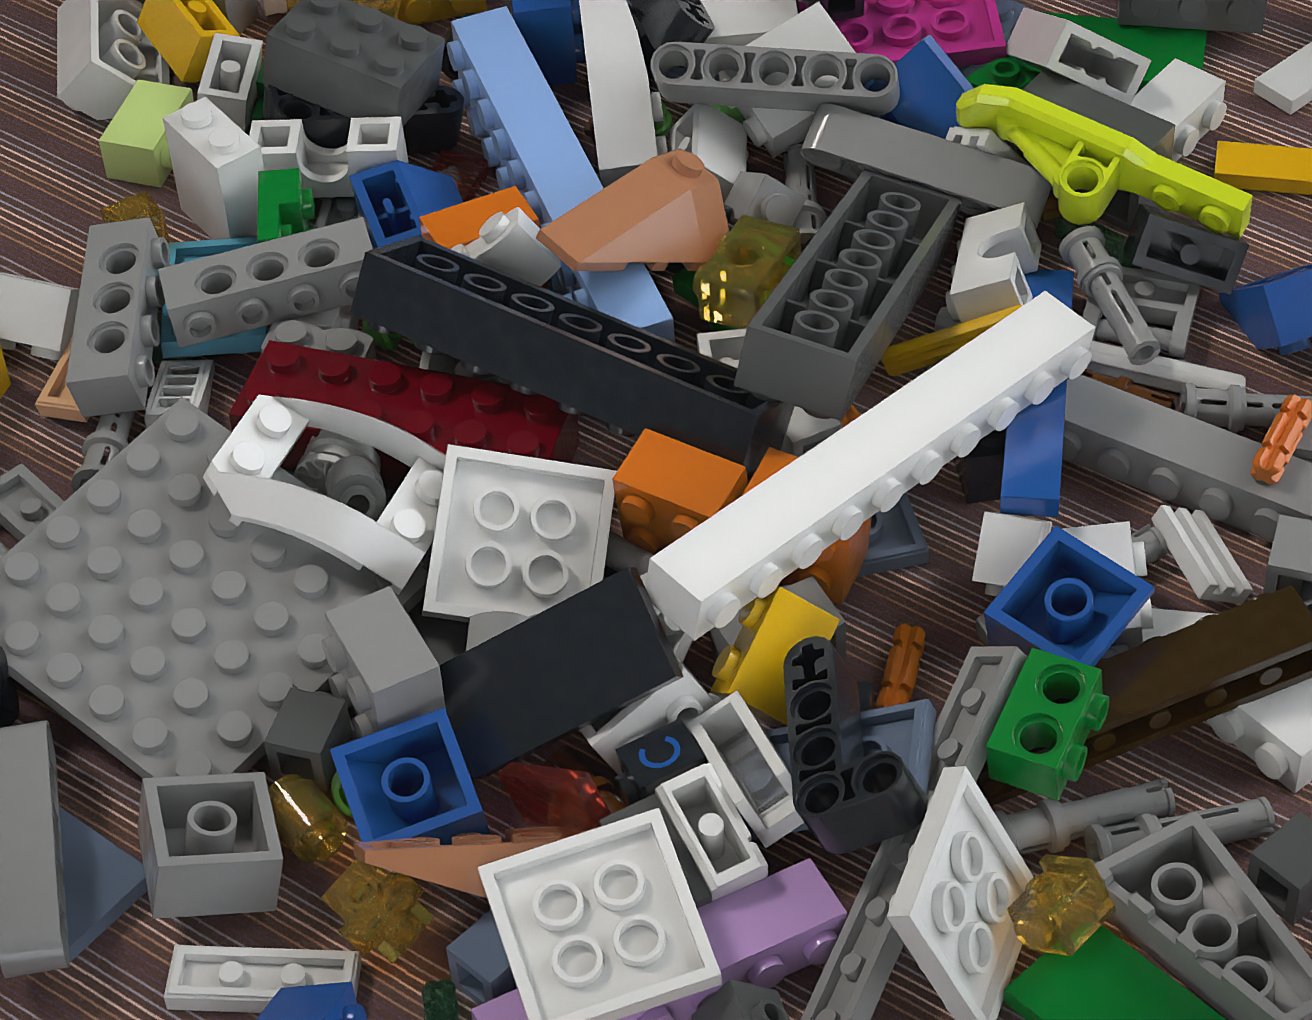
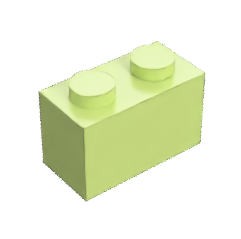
(136, 140)

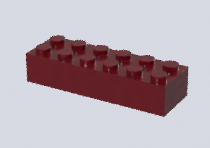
(420, 401)

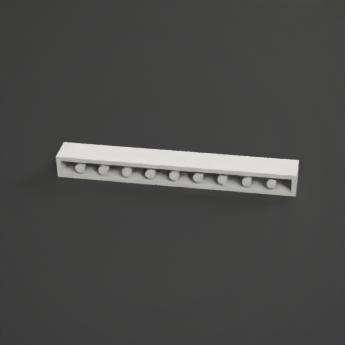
(866, 466)

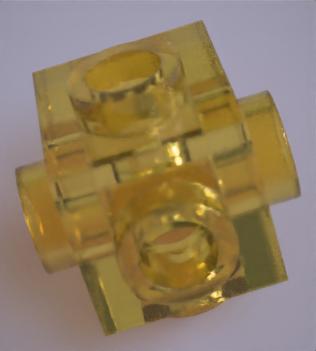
(386, 917)

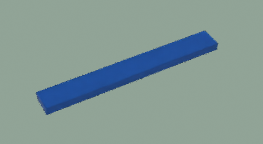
(1036, 433)

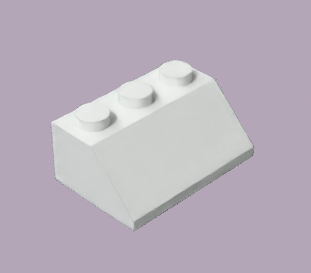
(103, 55)

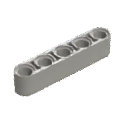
(756, 63)
(985, 182)
(31, 854)

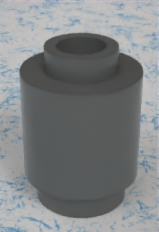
(358, 485)

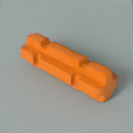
(1281, 439)
(902, 666)

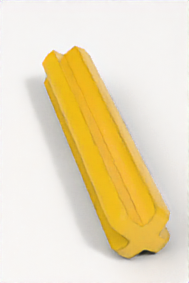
(938, 344)

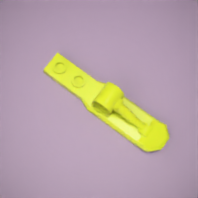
(1093, 157)

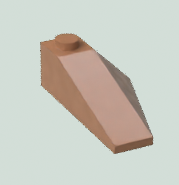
(650, 216)
(456, 863)

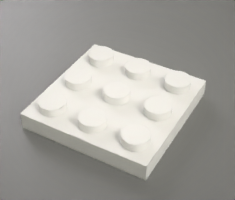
(515, 533)
(957, 898)
(600, 923)

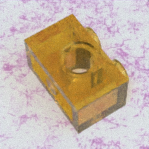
(745, 270)

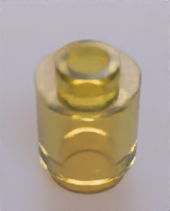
(306, 818)

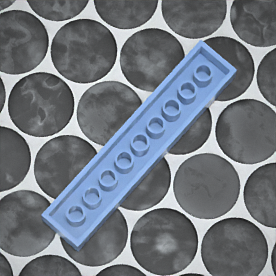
(541, 156)

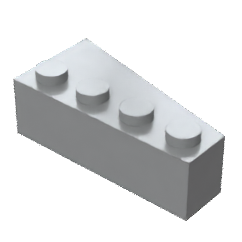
(1208, 923)

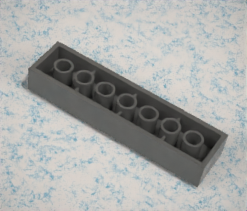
(847, 295)

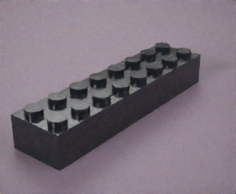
(563, 351)

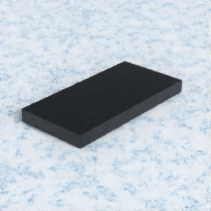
(557, 673)

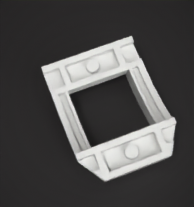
(263, 440)

